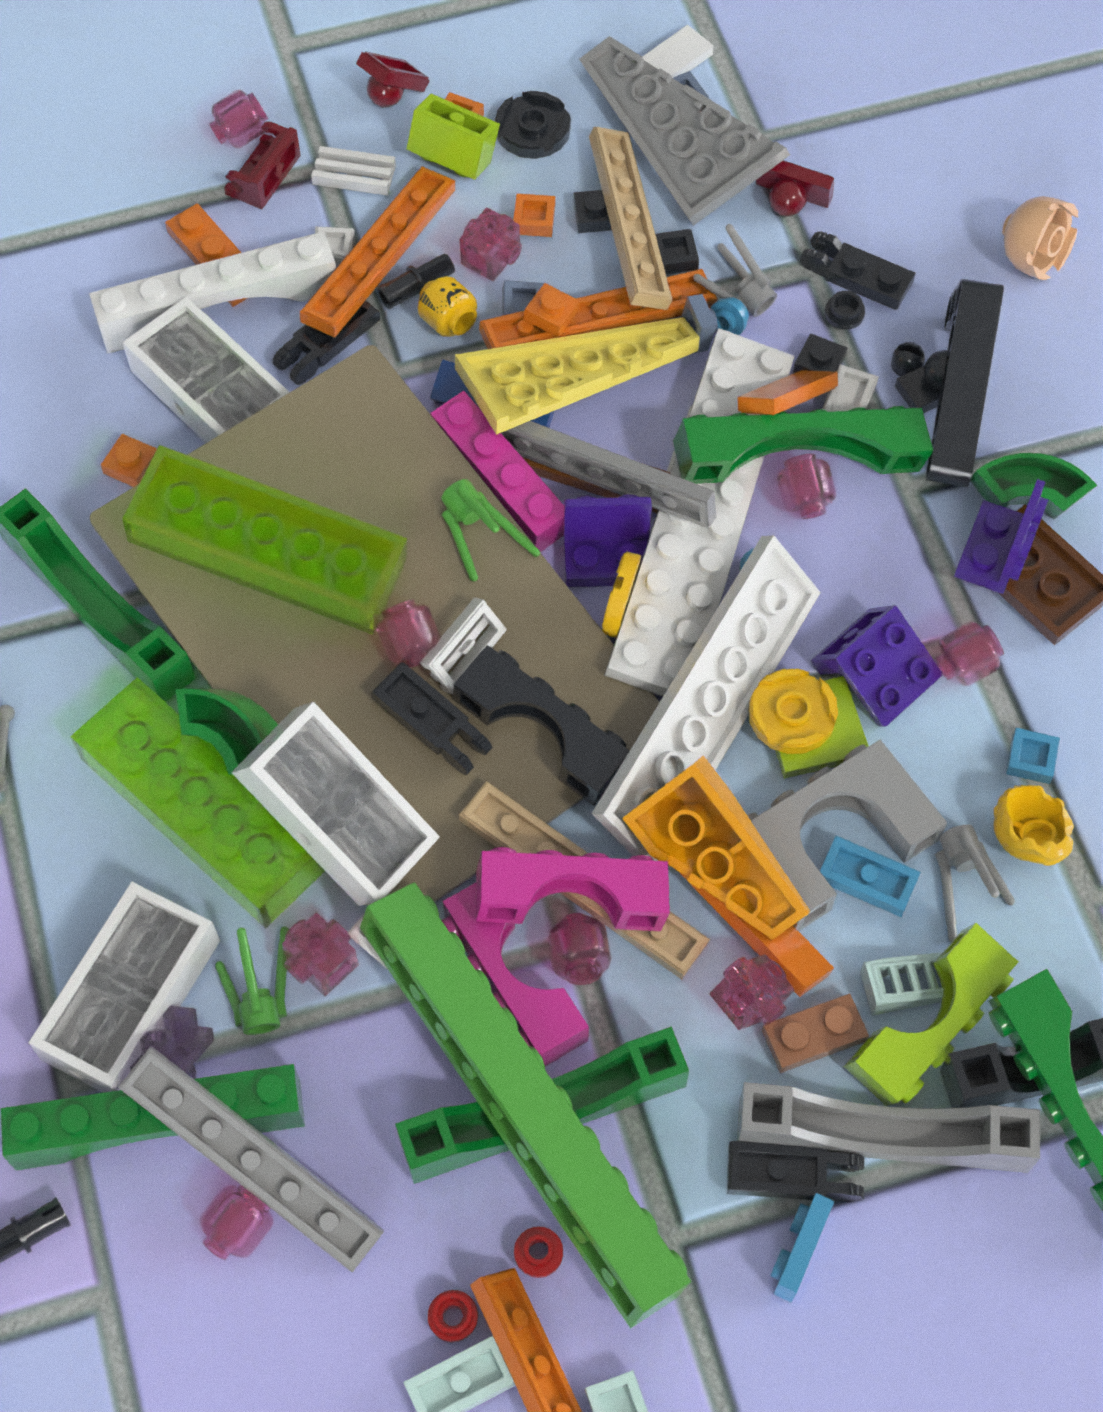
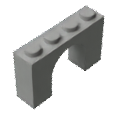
(865, 783)

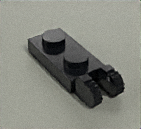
(857, 270)
(321, 346)
(429, 716)
(790, 1171)

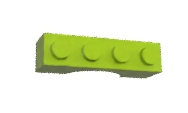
(969, 973)

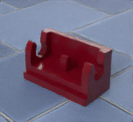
(265, 166)

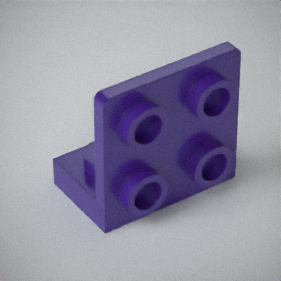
(598, 535)
(1000, 542)
(881, 662)

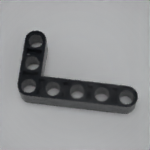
(973, 326)

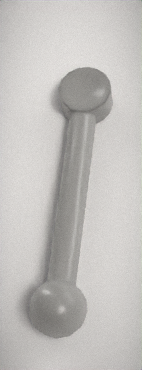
(6, 715)

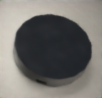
(533, 125)

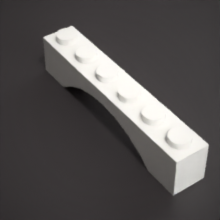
(280, 270)

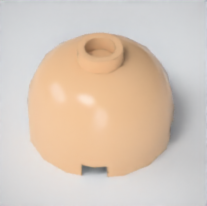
(1040, 235)

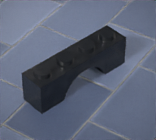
(498, 690)
(991, 1076)

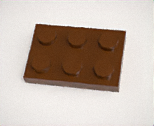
(1055, 586)

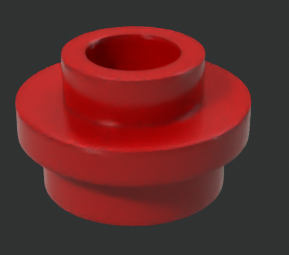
(538, 1267)
(449, 1300)

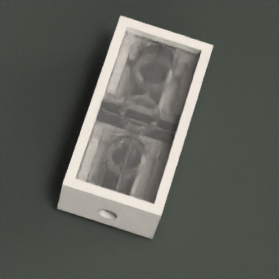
(200, 370)
(336, 804)
(123, 987)

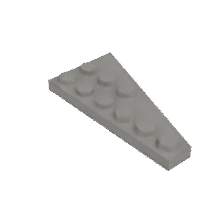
(685, 136)

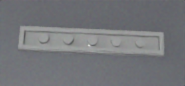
(613, 472)
(251, 1159)

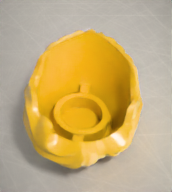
(1033, 825)

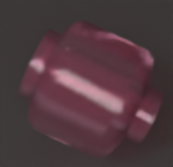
(238, 119)
(806, 486)
(407, 632)
(969, 653)
(579, 949)
(235, 1222)

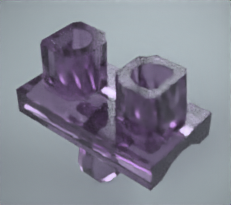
(180, 1040)

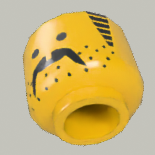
(447, 306)

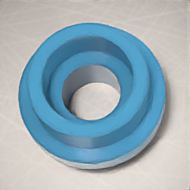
(731, 315)

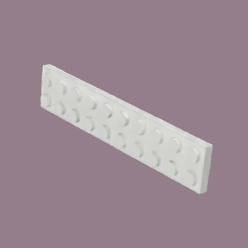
(685, 562)

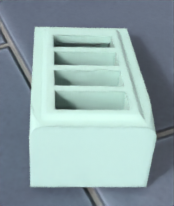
(875, 990)

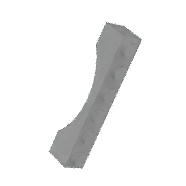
(960, 1137)

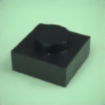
(591, 211)
(678, 251)
(820, 355)

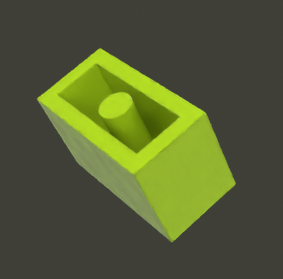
(452, 136)

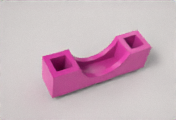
(503, 470)
(628, 889)
(543, 1016)

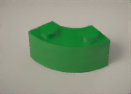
(1013, 478)
(225, 720)

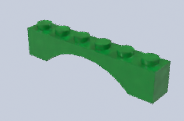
(880, 439)
(130, 636)
(1039, 1027)
(613, 1082)
(81, 1125)

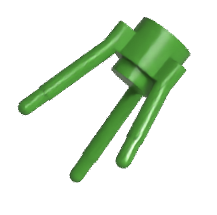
(469, 505)
(258, 1010)

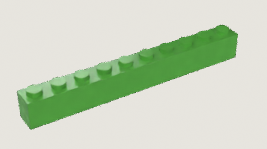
(525, 1105)

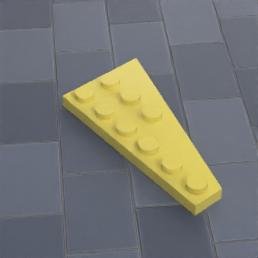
(545, 375)

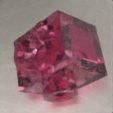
(490, 243)
(319, 953)
(752, 991)

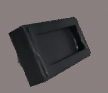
(923, 385)

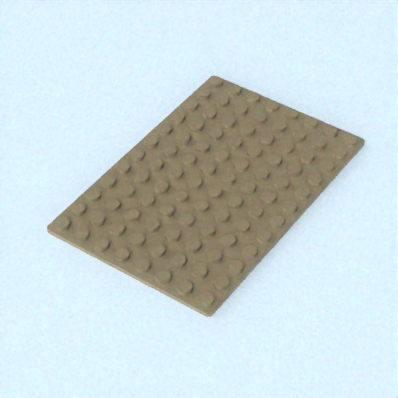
(377, 455)

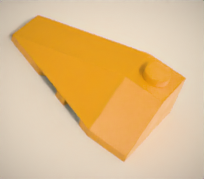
(716, 846)

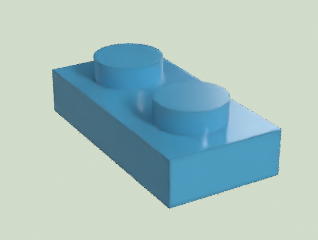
(869, 876)
(792, 1265)

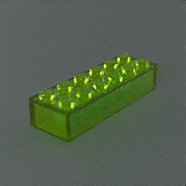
(265, 539)
(194, 802)

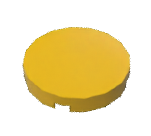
(620, 593)
(792, 711)

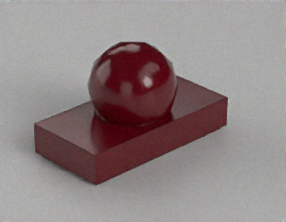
(389, 78)
(794, 186)

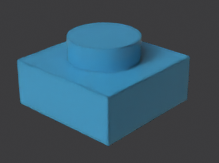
(1032, 755)

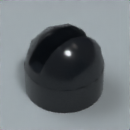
(907, 358)

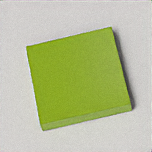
(844, 738)

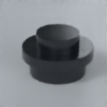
(845, 310)

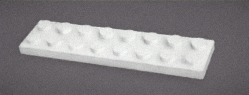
(714, 684)

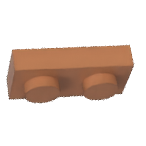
(815, 1033)

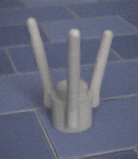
(754, 287)
(966, 853)

